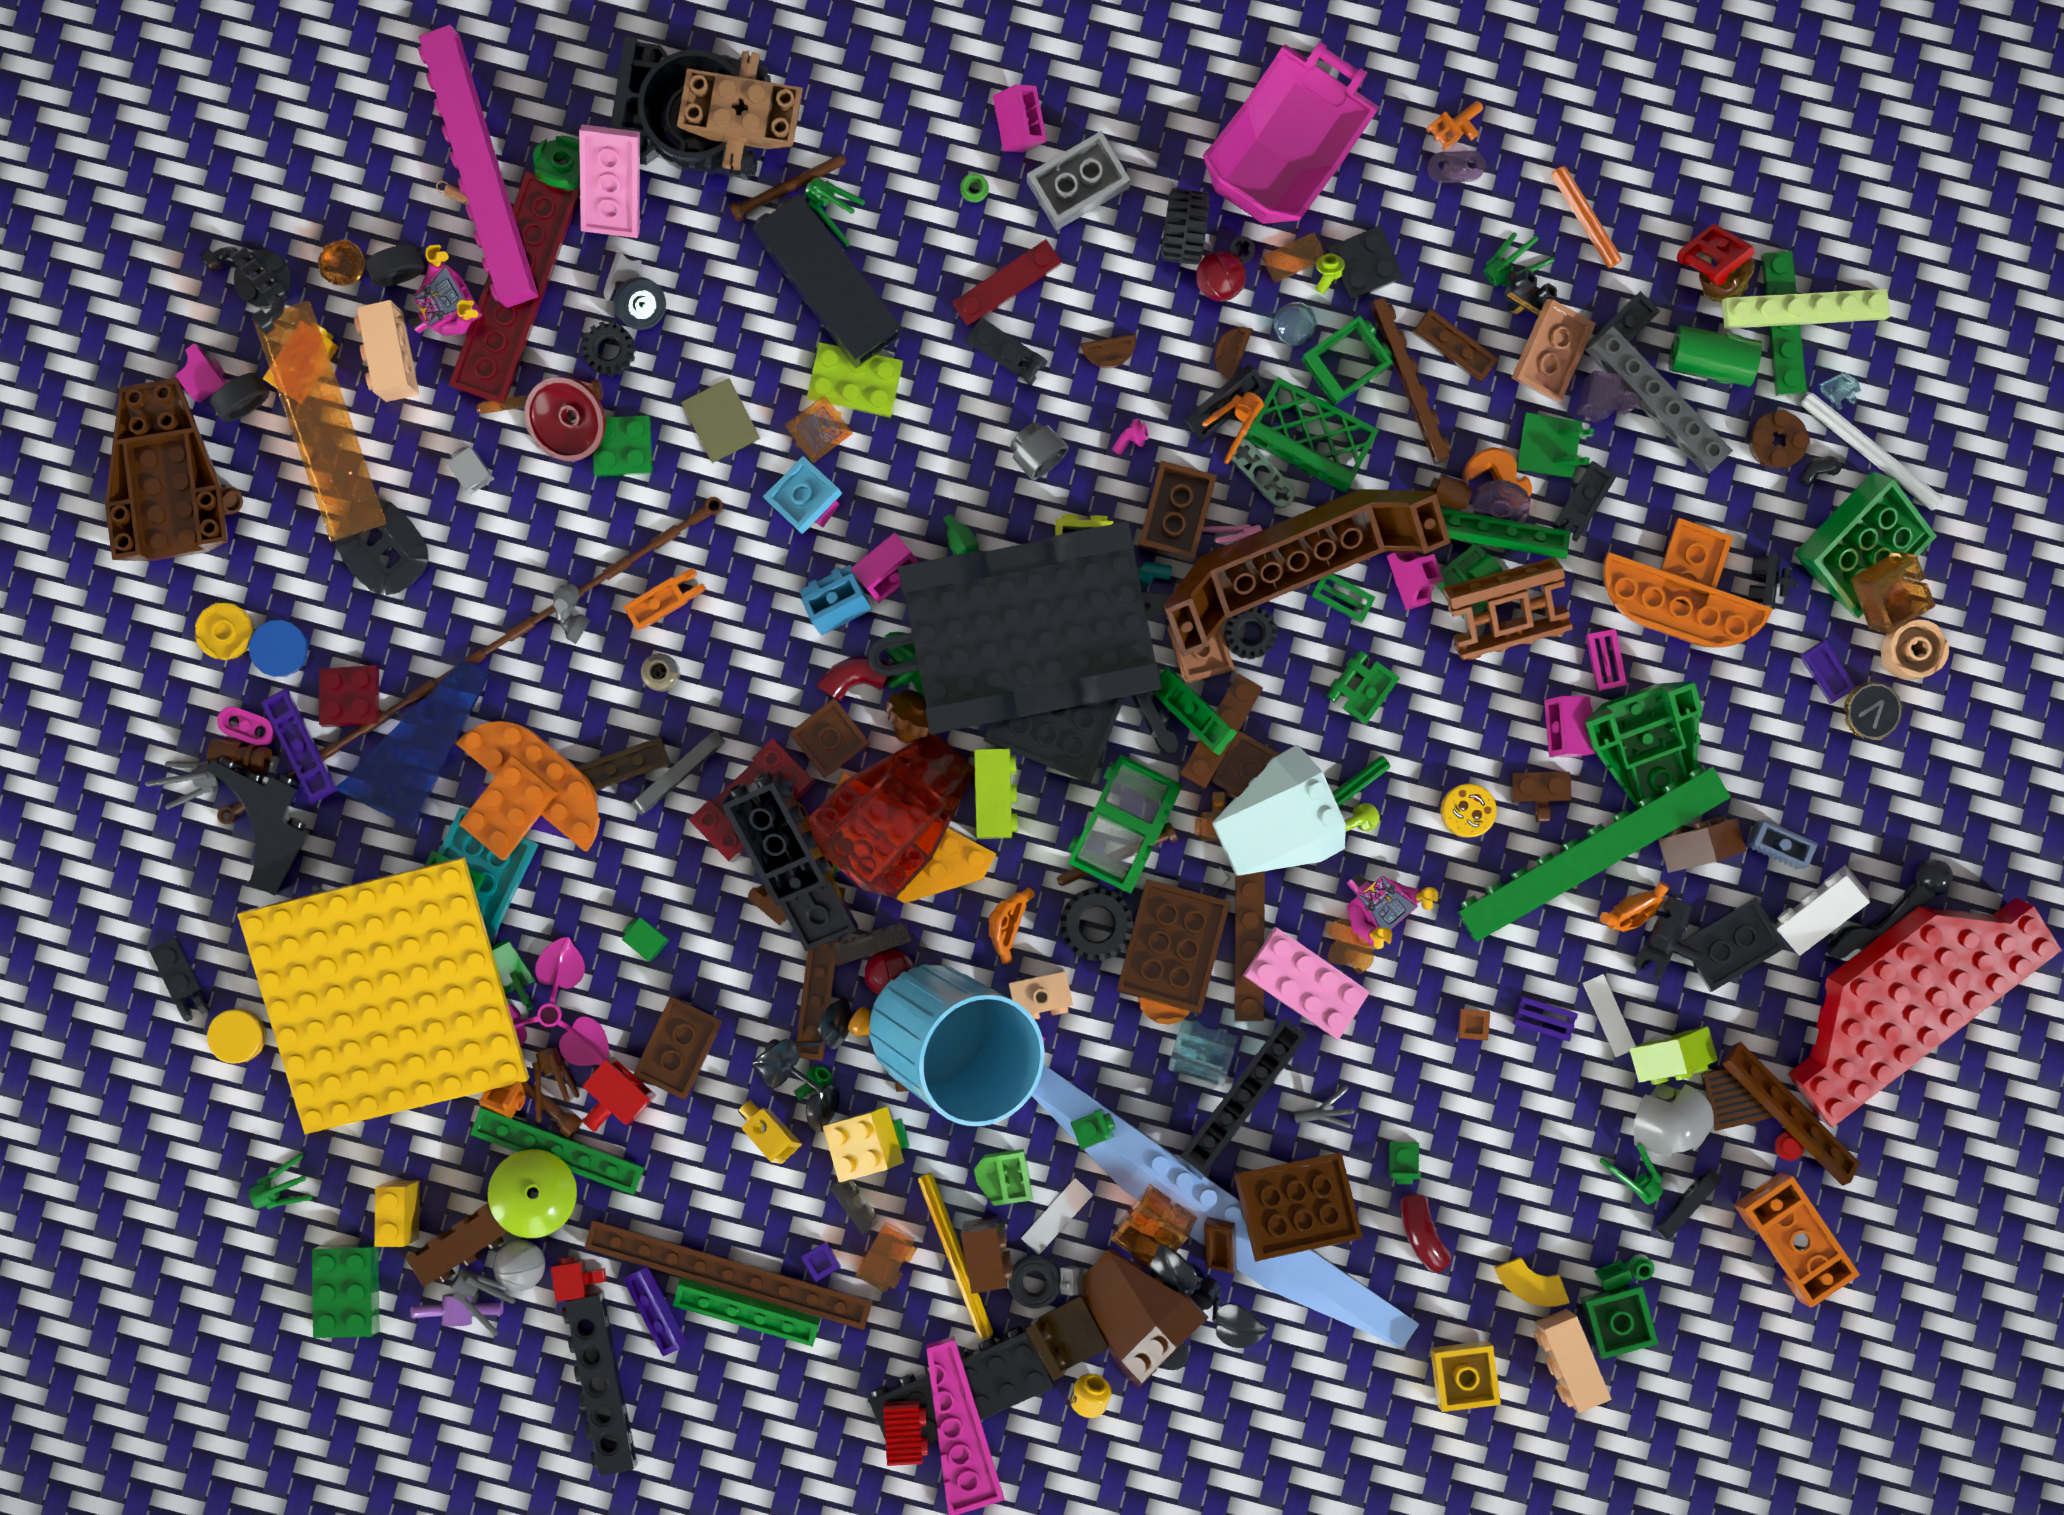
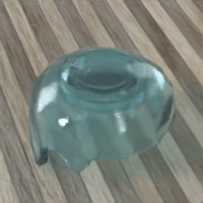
(1295, 323)

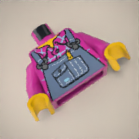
(443, 298)
(1383, 906)

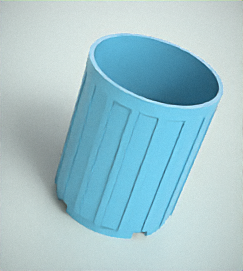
(957, 1044)

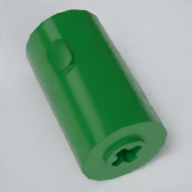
(1715, 355)

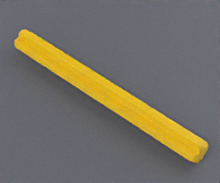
(955, 1255)

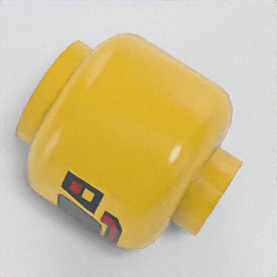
(1090, 1395)

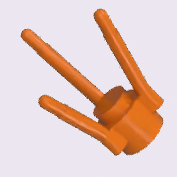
(1246, 411)

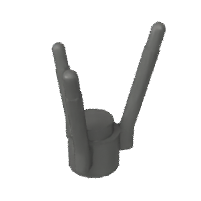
(199, 777)
(468, 1283)

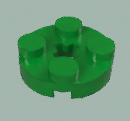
(554, 174)

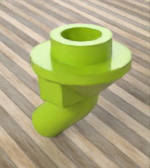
(1331, 266)
(1364, 817)

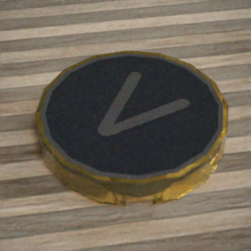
(1872, 710)

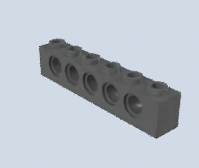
(1659, 400)

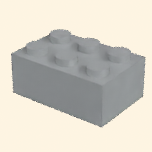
(1078, 180)

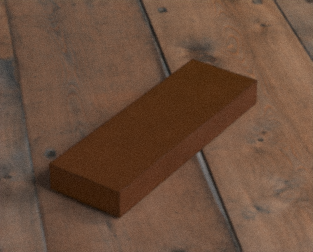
(1455, 345)

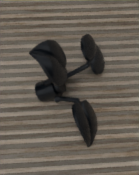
(780, 1057)
(1236, 1324)

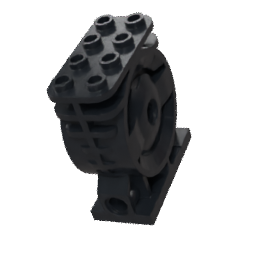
(660, 81)

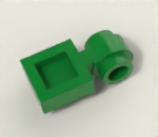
(1618, 1273)

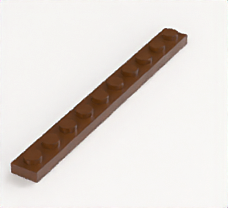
(728, 1274)

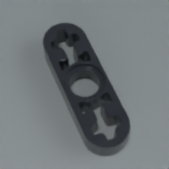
(1688, 1203)

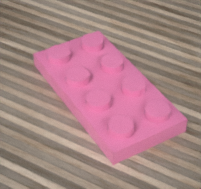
(610, 181)
(1306, 983)

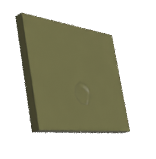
(720, 420)

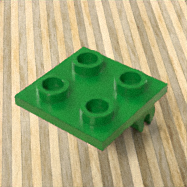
(1551, 445)
(513, 971)

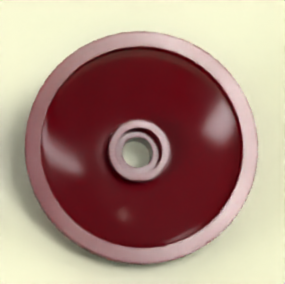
(553, 425)

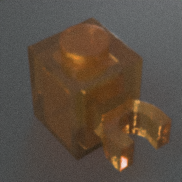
(1203, 825)

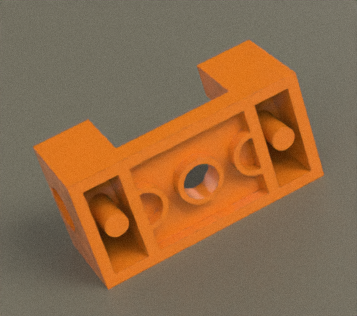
(1781, 1212)

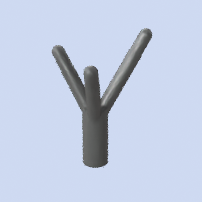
(1326, 1115)

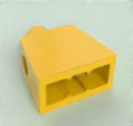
(777, 1141)

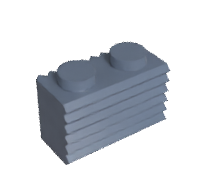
(1781, 844)

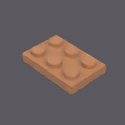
(1553, 350)

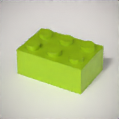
(995, 793)

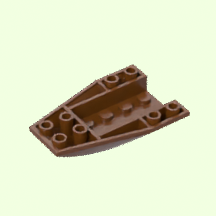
(160, 478)

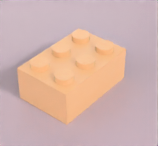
(386, 351)
(1571, 1361)

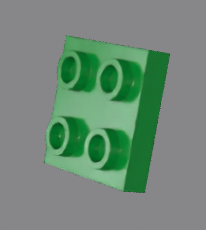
(1469, 566)

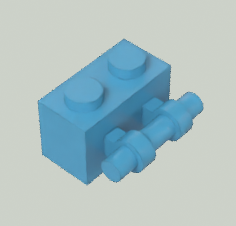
(834, 600)

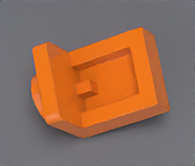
(504, 1099)

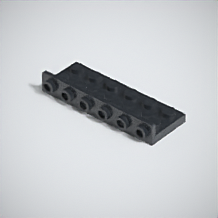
(997, 1372)

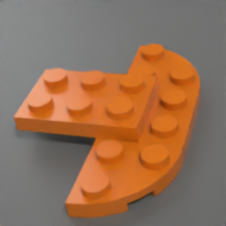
(1683, 593)
(527, 783)

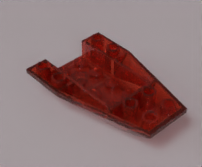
(892, 815)

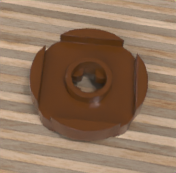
(1762, 436)

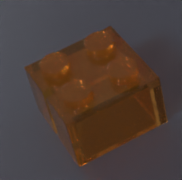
(1888, 597)
(1153, 1222)

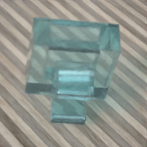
(1839, 388)

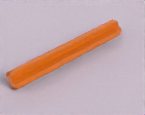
(1586, 217)

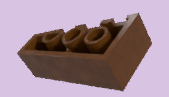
(456, 1246)

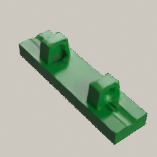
(1194, 712)

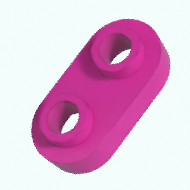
(247, 726)

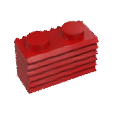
(903, 1432)

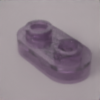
(1457, 167)

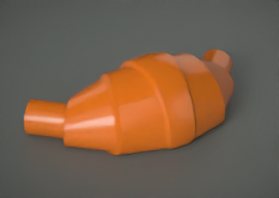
(1635, 909)
(1005, 922)

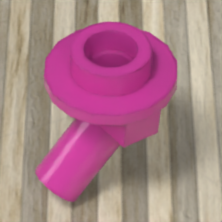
(1136, 433)

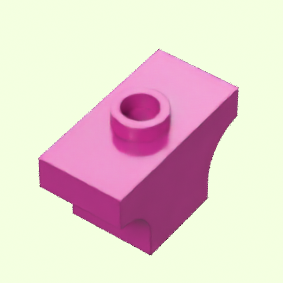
(200, 375)
(1415, 577)

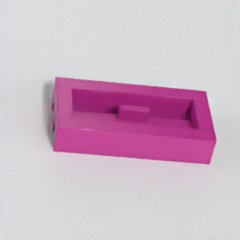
(1605, 659)

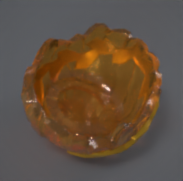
(341, 263)

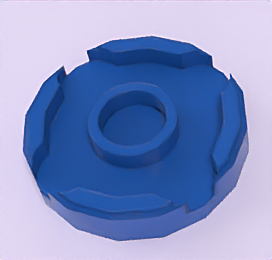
(278, 648)

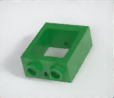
(1325, 379)

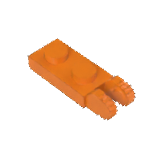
(661, 600)

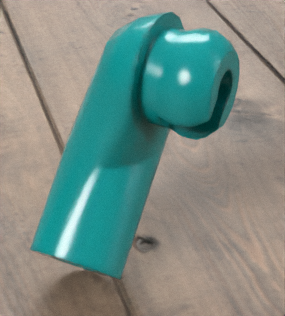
(1149, 571)

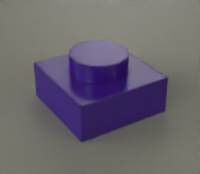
(821, 1261)

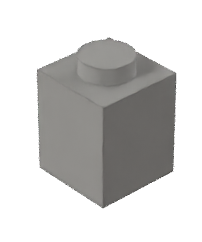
(469, 469)

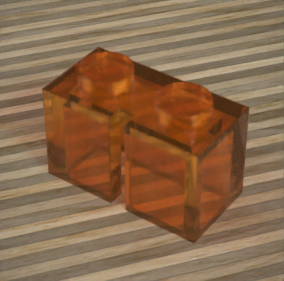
(886, 1257)

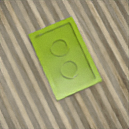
(865, 389)

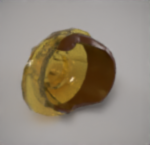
(1734, 286)

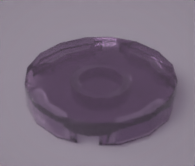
(1502, 501)

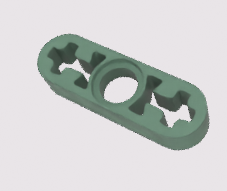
(1281, 484)

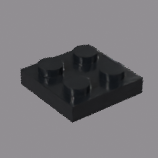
(1367, 263)

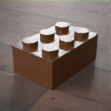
(1177, 511)

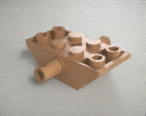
(712, 102)

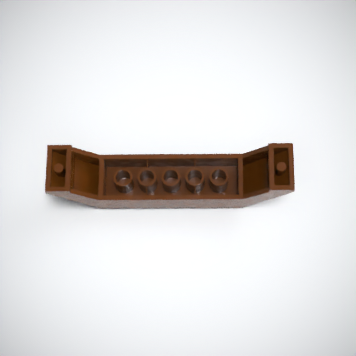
(1299, 554)

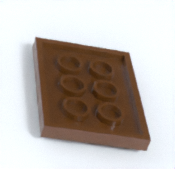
(1173, 946)
(1298, 1206)

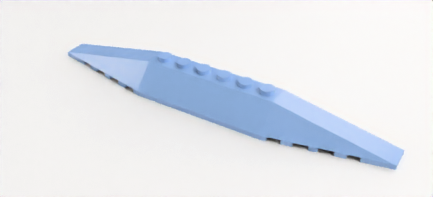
(1303, 1277)

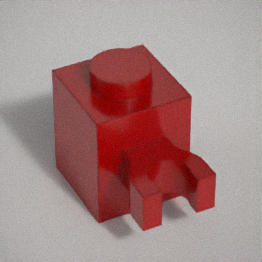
(572, 1279)

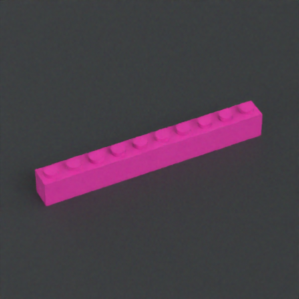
(478, 167)

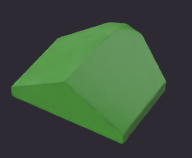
(1004, 1177)

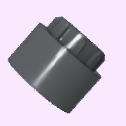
(1038, 449)

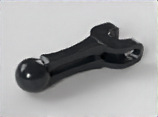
(1931, 879)

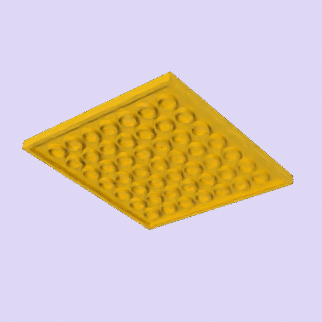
(384, 995)

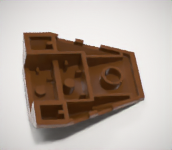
(1138, 1315)

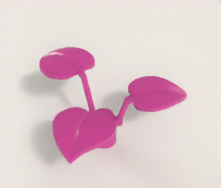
(586, 1040)

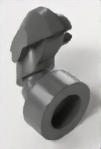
(564, 601)

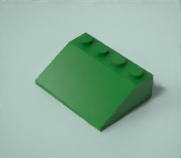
(1850, 536)

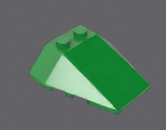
(1648, 737)

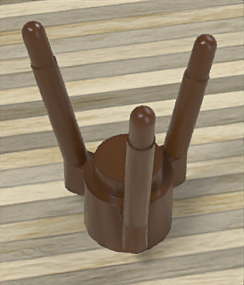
(551, 1063)

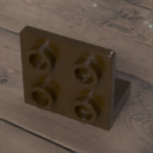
(1066, 1336)

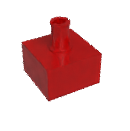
(617, 1094)

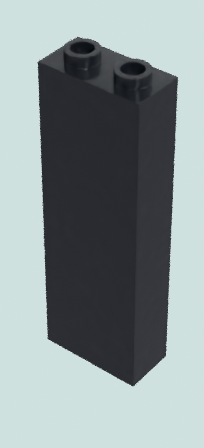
(827, 280)

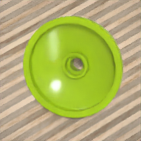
(509, 1193)

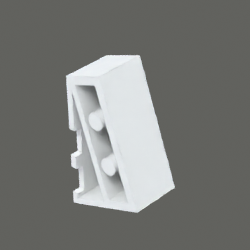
(1823, 910)

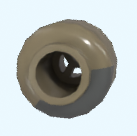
(650, 670)

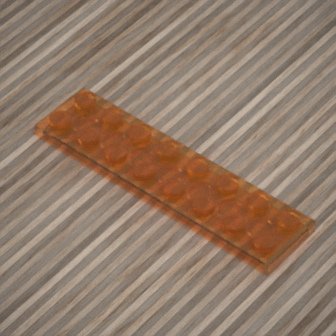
(321, 423)

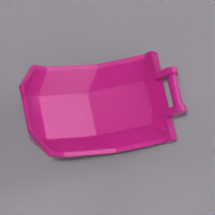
(1289, 136)

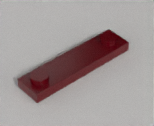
(1007, 283)

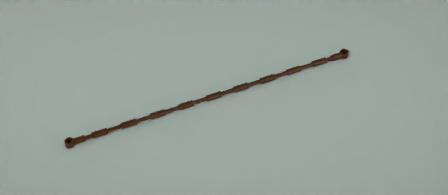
(511, 635)

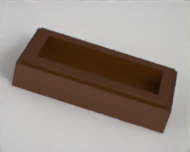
(1220, 1245)

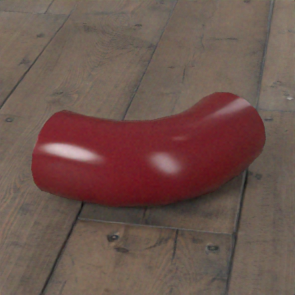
(850, 673)
(1422, 1233)

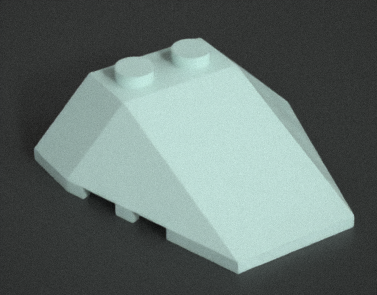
(1282, 818)

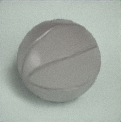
(519, 1265)

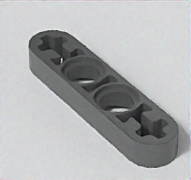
(678, 773)

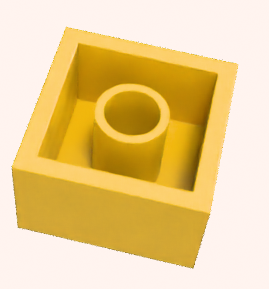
(863, 1144)
(1465, 1376)

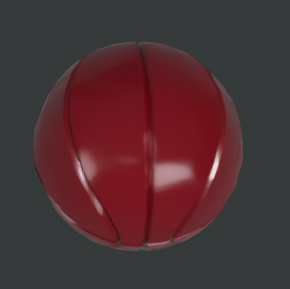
(1221, 275)
(884, 967)

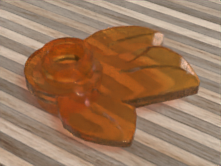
(1348, 947)

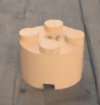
(1929, 643)

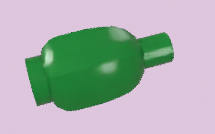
(959, 537)

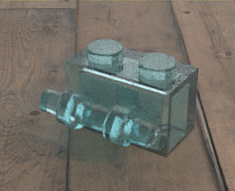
(1200, 1056)

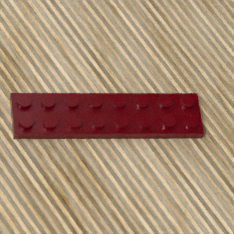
(501, 334)

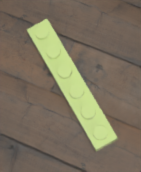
(1805, 308)

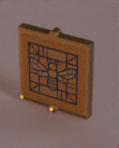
(818, 429)

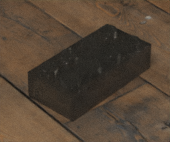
(876, 942)

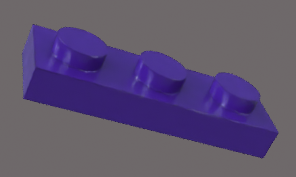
(655, 1311)

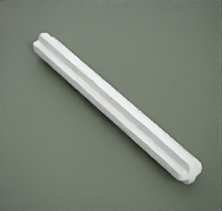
(1871, 451)

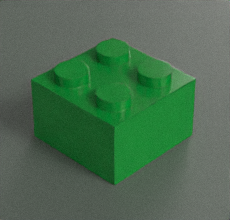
(1619, 1321)

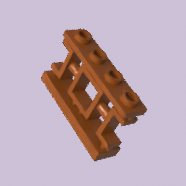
(1503, 588)

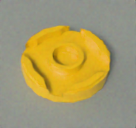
(224, 631)

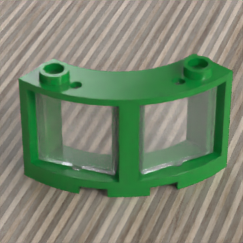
(1122, 822)

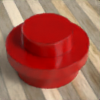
(1788, 1147)

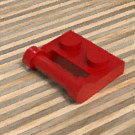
(1720, 246)

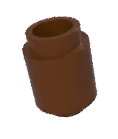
(1451, 492)

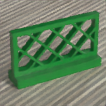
(1305, 457)

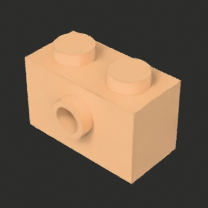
(1043, 994)

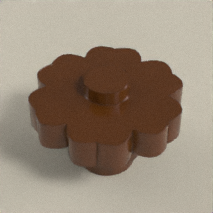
(907, 715)

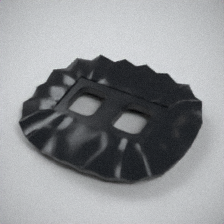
(365, 560)

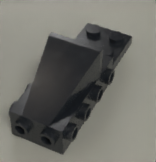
(789, 859)

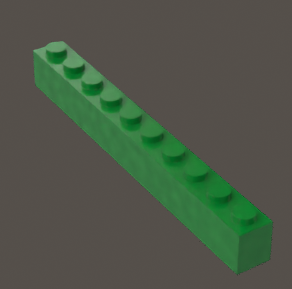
(1592, 854)

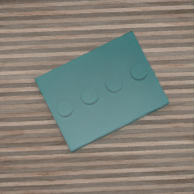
(501, 876)

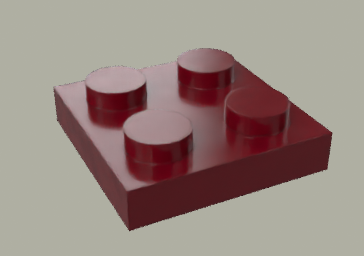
(349, 696)

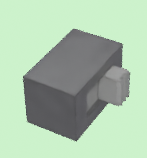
(1071, 1280)

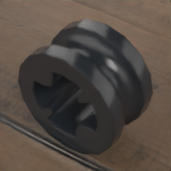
(1250, 251)

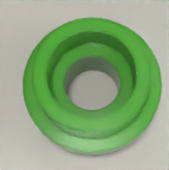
(970, 180)

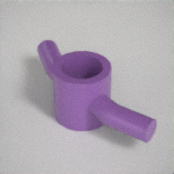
(454, 1311)

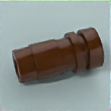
(247, 757)

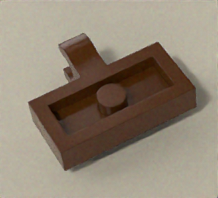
(1541, 789)

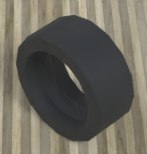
(395, 265)
(239, 397)

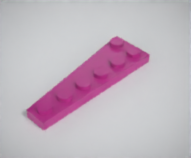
(964, 1450)

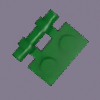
(1369, 693)

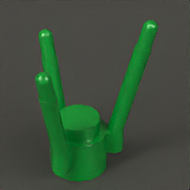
(822, 194)
(1497, 269)
(1644, 1186)
(267, 1192)

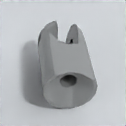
(621, 271)

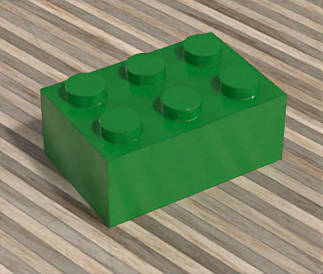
(345, 1291)

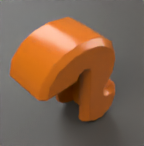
(1500, 465)

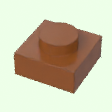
(1473, 1024)

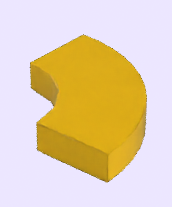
(1530, 1286)

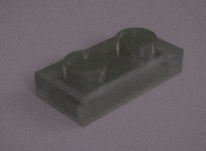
(860, 1213)

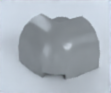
(1673, 1120)

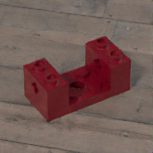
(711, 816)

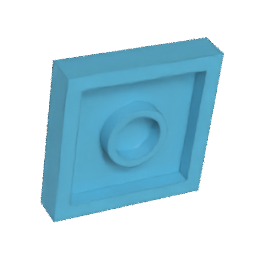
(802, 495)

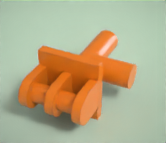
(1450, 130)

